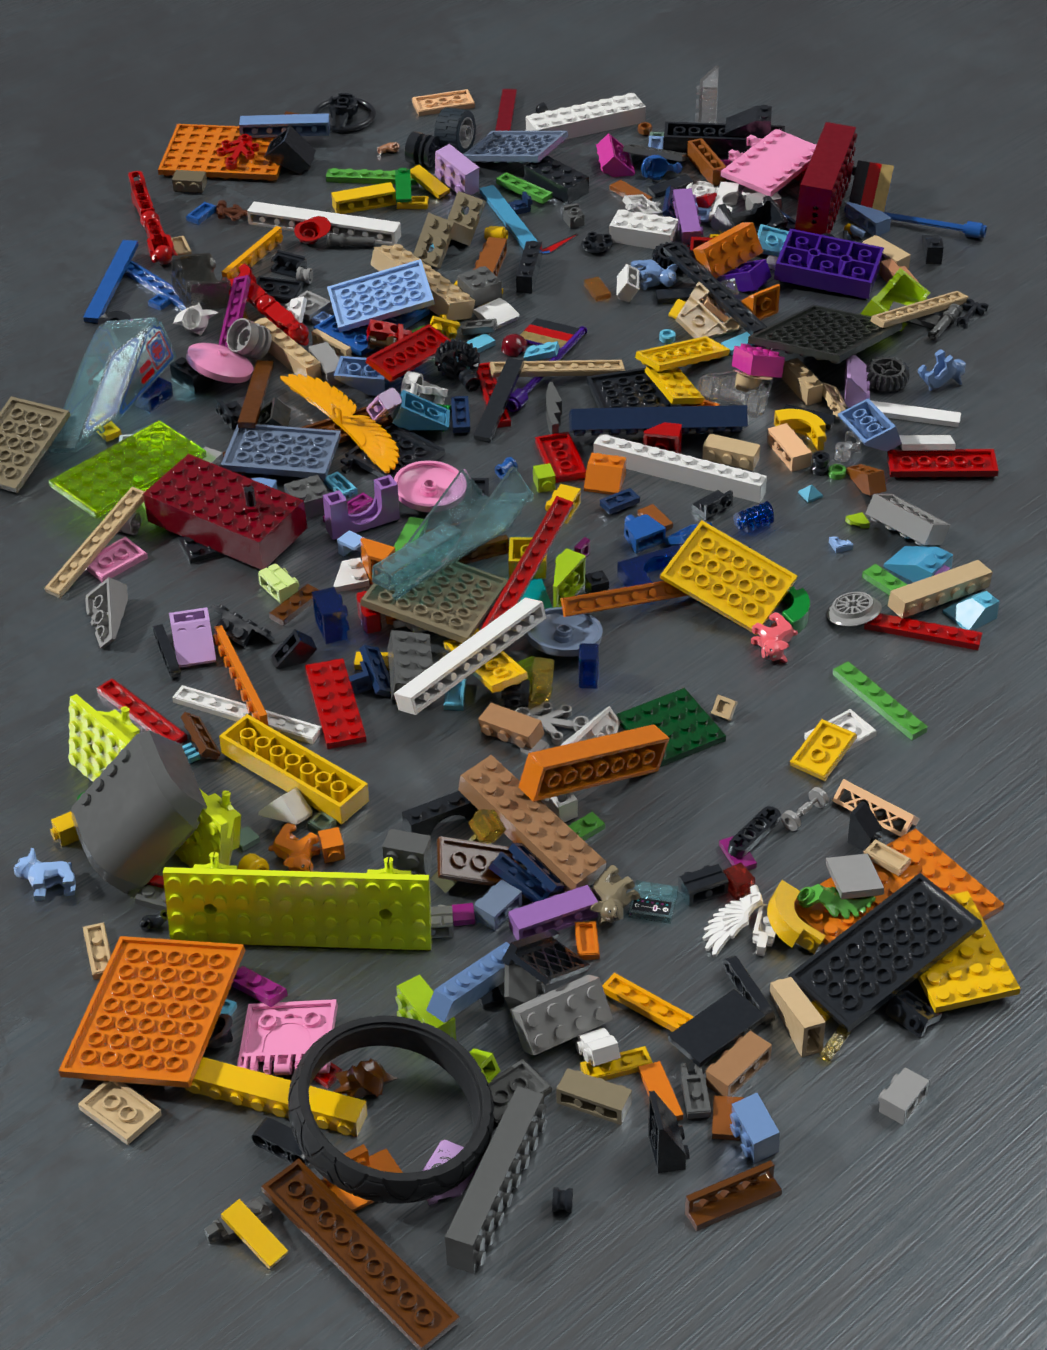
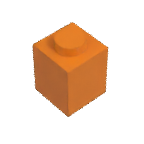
(331, 845)

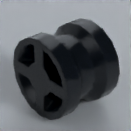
(562, 1200)

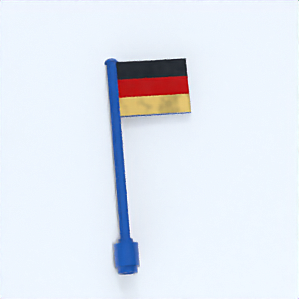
(872, 188)

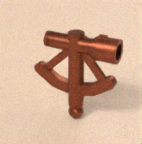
(236, 210)

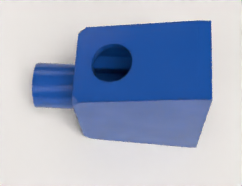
(643, 532)

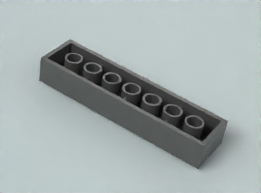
(495, 1180)

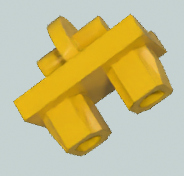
(445, 326)

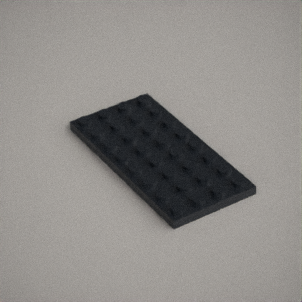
(884, 951)

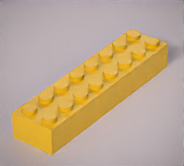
(293, 766)

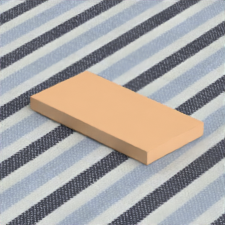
(436, 102)

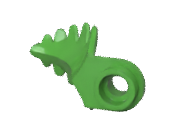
(832, 901)

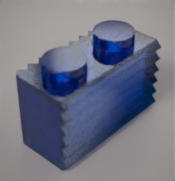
(588, 665)

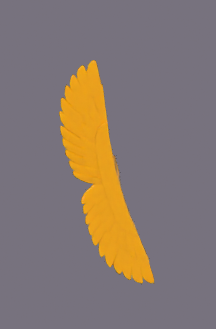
(363, 430)

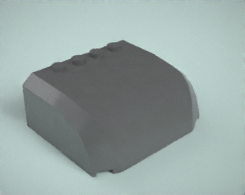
(138, 811)

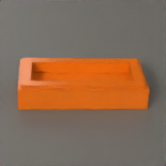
(587, 940)

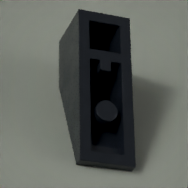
(933, 249)

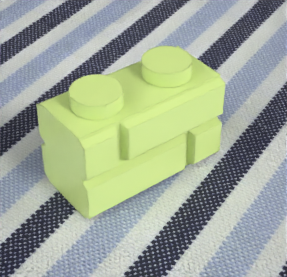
(278, 582)

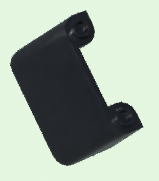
(764, 213)

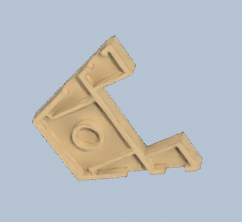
(699, 320)

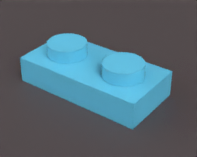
(542, 351)

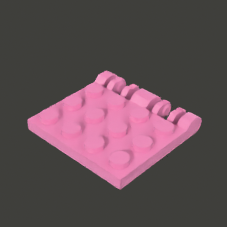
(284, 1033)

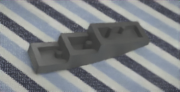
(553, 409)

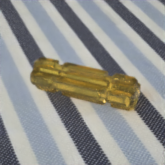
(834, 1043)

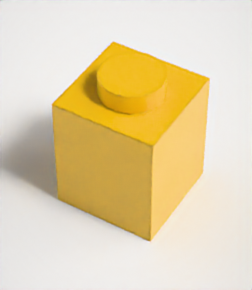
(64, 829)

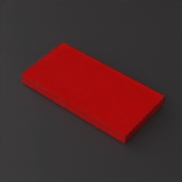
(562, 455)

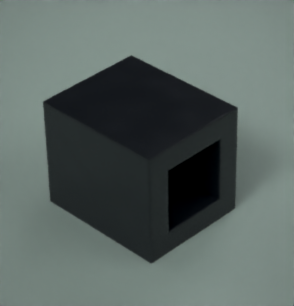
(596, 582)

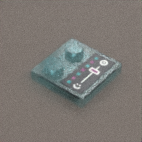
(656, 902)

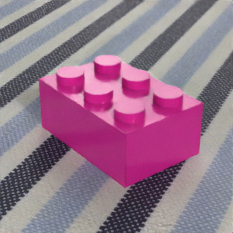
(758, 361)

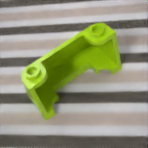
(899, 289)

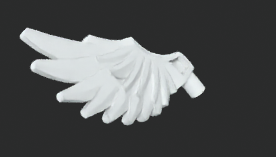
(731, 920)

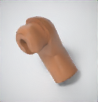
(389, 147)

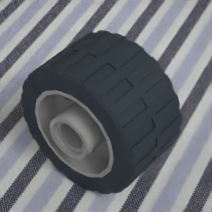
(456, 128)

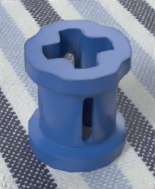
(502, 469)

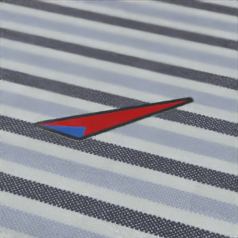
(551, 248)

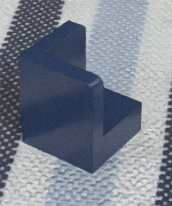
(361, 681)

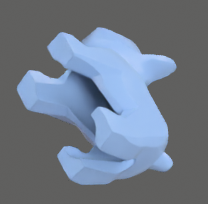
(45, 875)

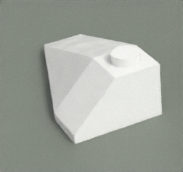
(601, 725)

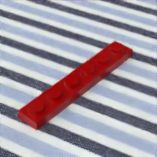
(925, 631)

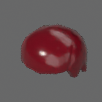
(513, 345)

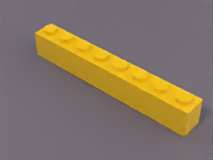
(271, 1094)

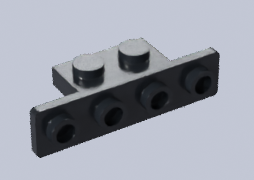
(238, 629)

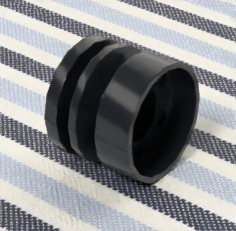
(421, 149)

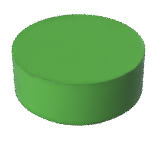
(837, 471)

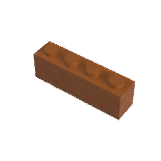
(706, 161)
(493, 254)

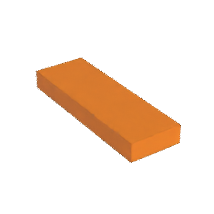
(656, 1080)

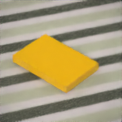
(823, 749)

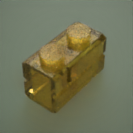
(541, 680)

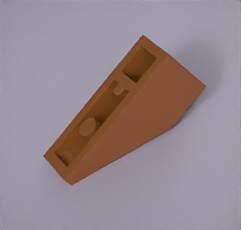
(867, 478)

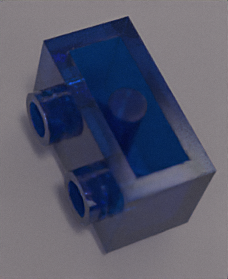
(155, 395)

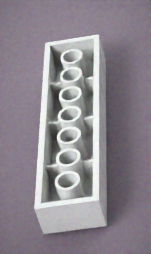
(591, 116)

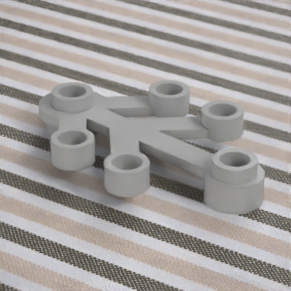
(550, 719)

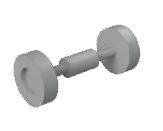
(791, 819)

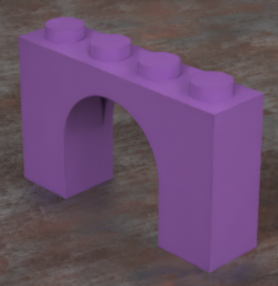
(382, 510)

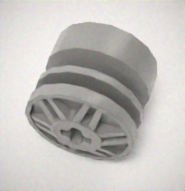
(248, 338)

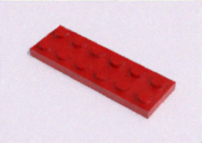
(407, 353)
(943, 463)
(335, 703)

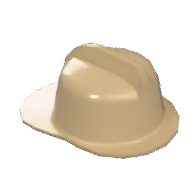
(748, 382)

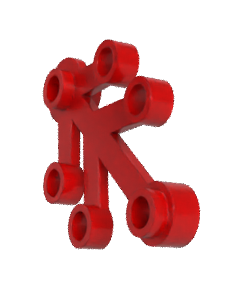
(242, 142)

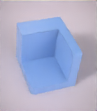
(349, 542)

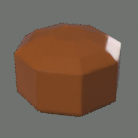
(644, 128)

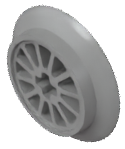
(853, 609)

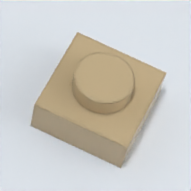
(724, 707)

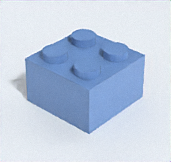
(754, 1128)

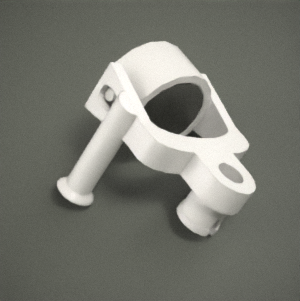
(415, 384)

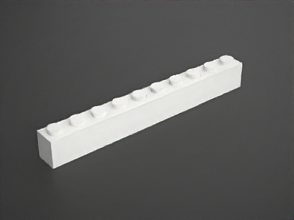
(288, 217)
(684, 468)
(469, 656)

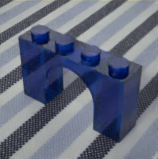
(635, 570)

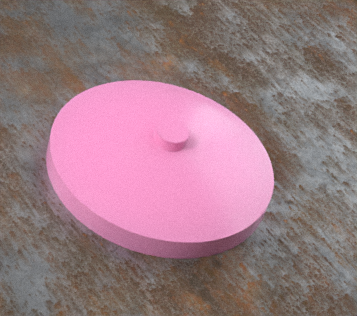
(219, 363)
(423, 483)

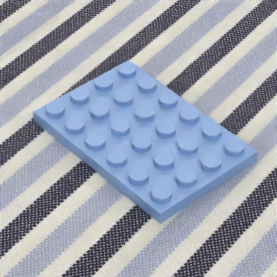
(380, 295)

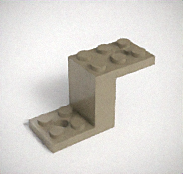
(441, 231)

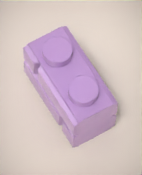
(384, 404)

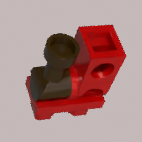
(380, 331)

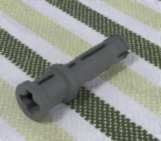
(342, 240)
(948, 318)

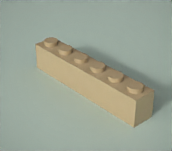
(290, 352)
(940, 589)

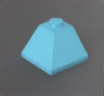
(974, 611)

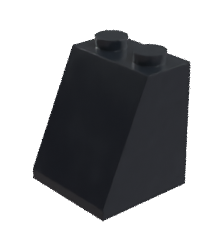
(291, 151)

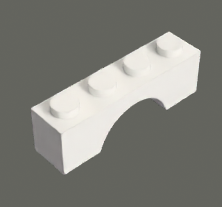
(726, 194)

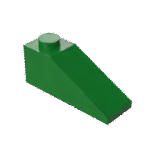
(403, 185)

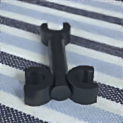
(971, 307)

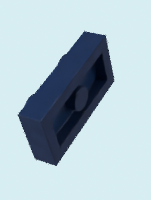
(619, 501)

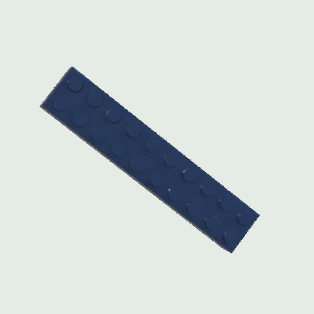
(642, 418)

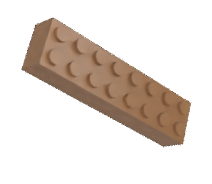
(532, 823)

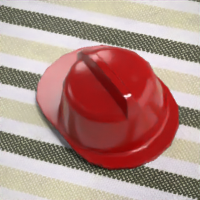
(312, 229)

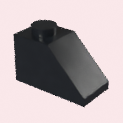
(294, 650)
(863, 827)

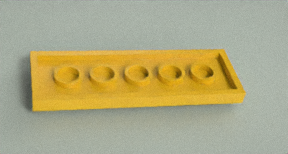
(682, 353)
(497, 672)

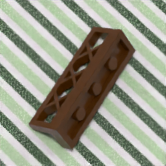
(733, 1197)

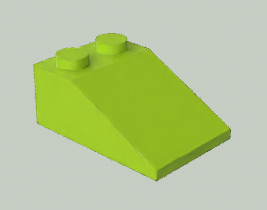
(569, 575)

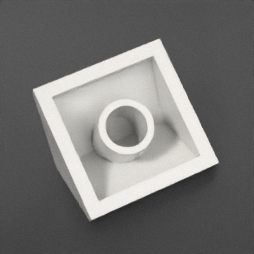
(288, 808)

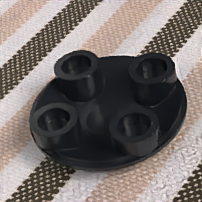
(597, 242)

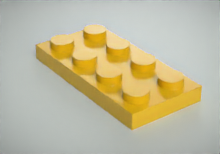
(675, 386)

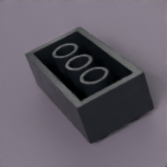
(558, 178)

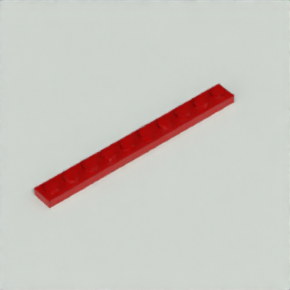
(531, 558)

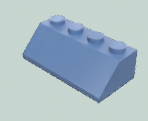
(871, 426)

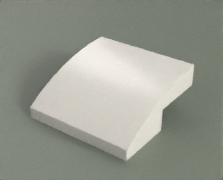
(498, 310)

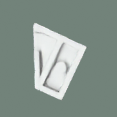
(351, 576)

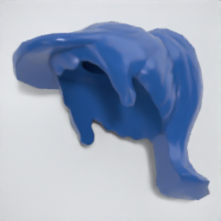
(656, 166)

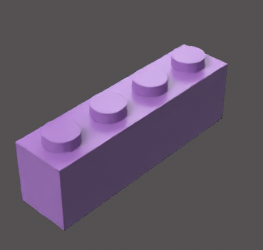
(687, 213)
(553, 913)

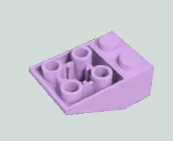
(192, 637)

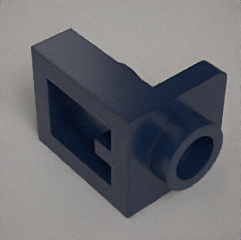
(522, 206)

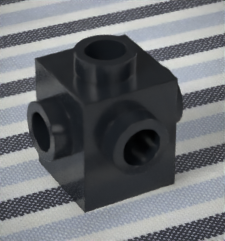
(517, 695)

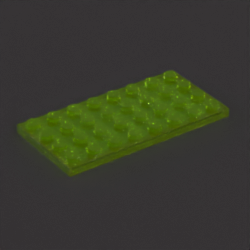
(134, 462)

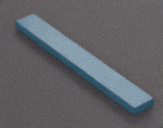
(507, 215)

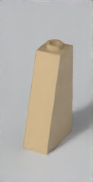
(798, 1016)

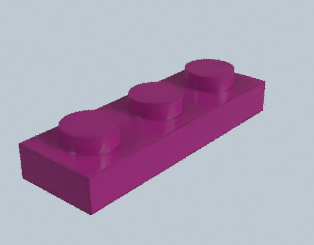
(258, 987)

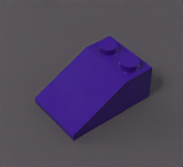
(749, 275)

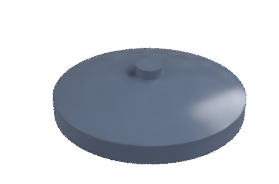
(562, 634)

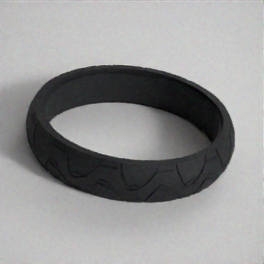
(374, 1183)

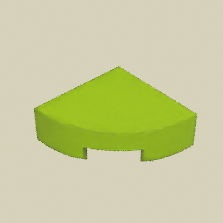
(858, 519)

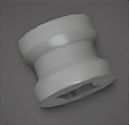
(304, 275)

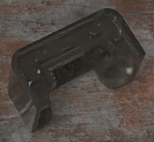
(195, 281)

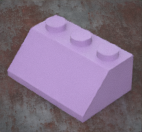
(856, 381)

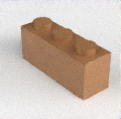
(511, 726)
(738, 1064)

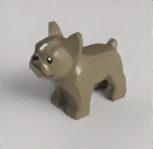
(612, 895)

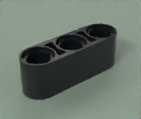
(278, 1140)

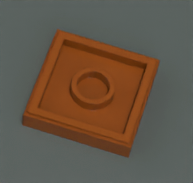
(721, 1117)

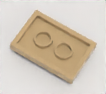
(120, 1110)

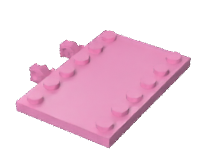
(769, 162)

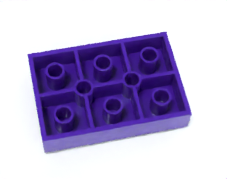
(828, 263)

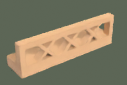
(882, 804)

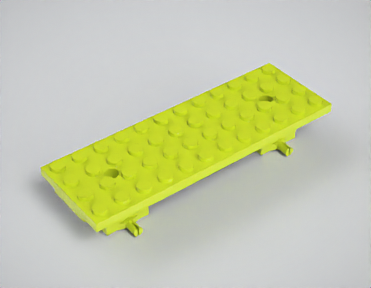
(96, 742)
(299, 907)

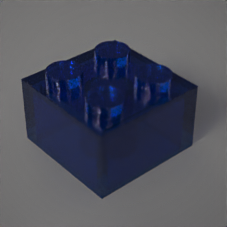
(330, 615)

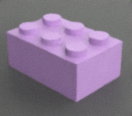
(456, 170)

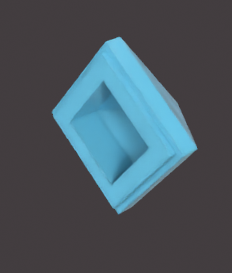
(810, 493)

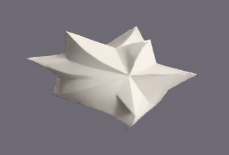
(194, 318)

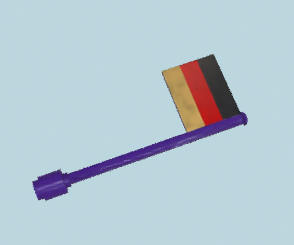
(539, 333)

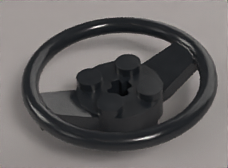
(343, 109)

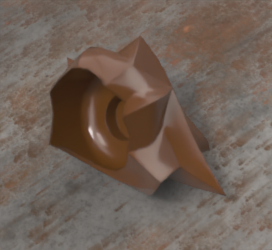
(364, 1079)

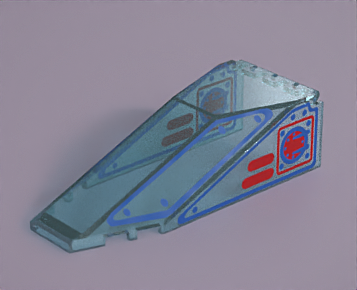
(112, 377)

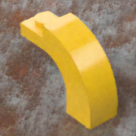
(803, 423)
(786, 921)

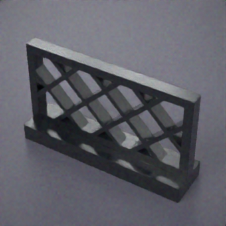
(545, 956)

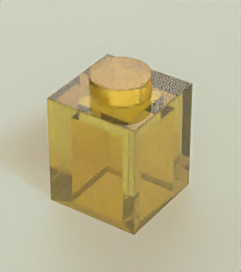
(487, 826)

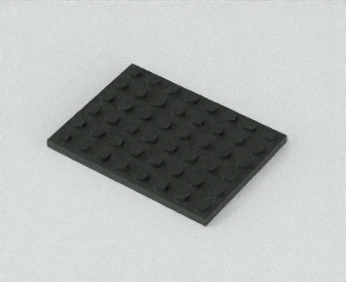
(822, 334)

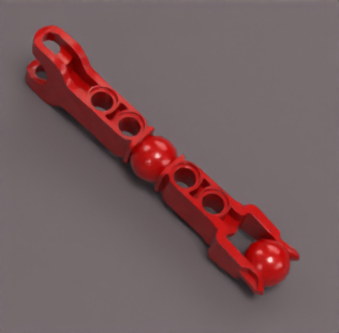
(159, 244)
(273, 310)

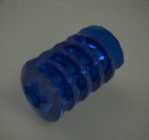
(754, 517)

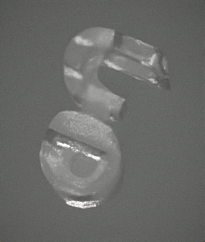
(844, 449)

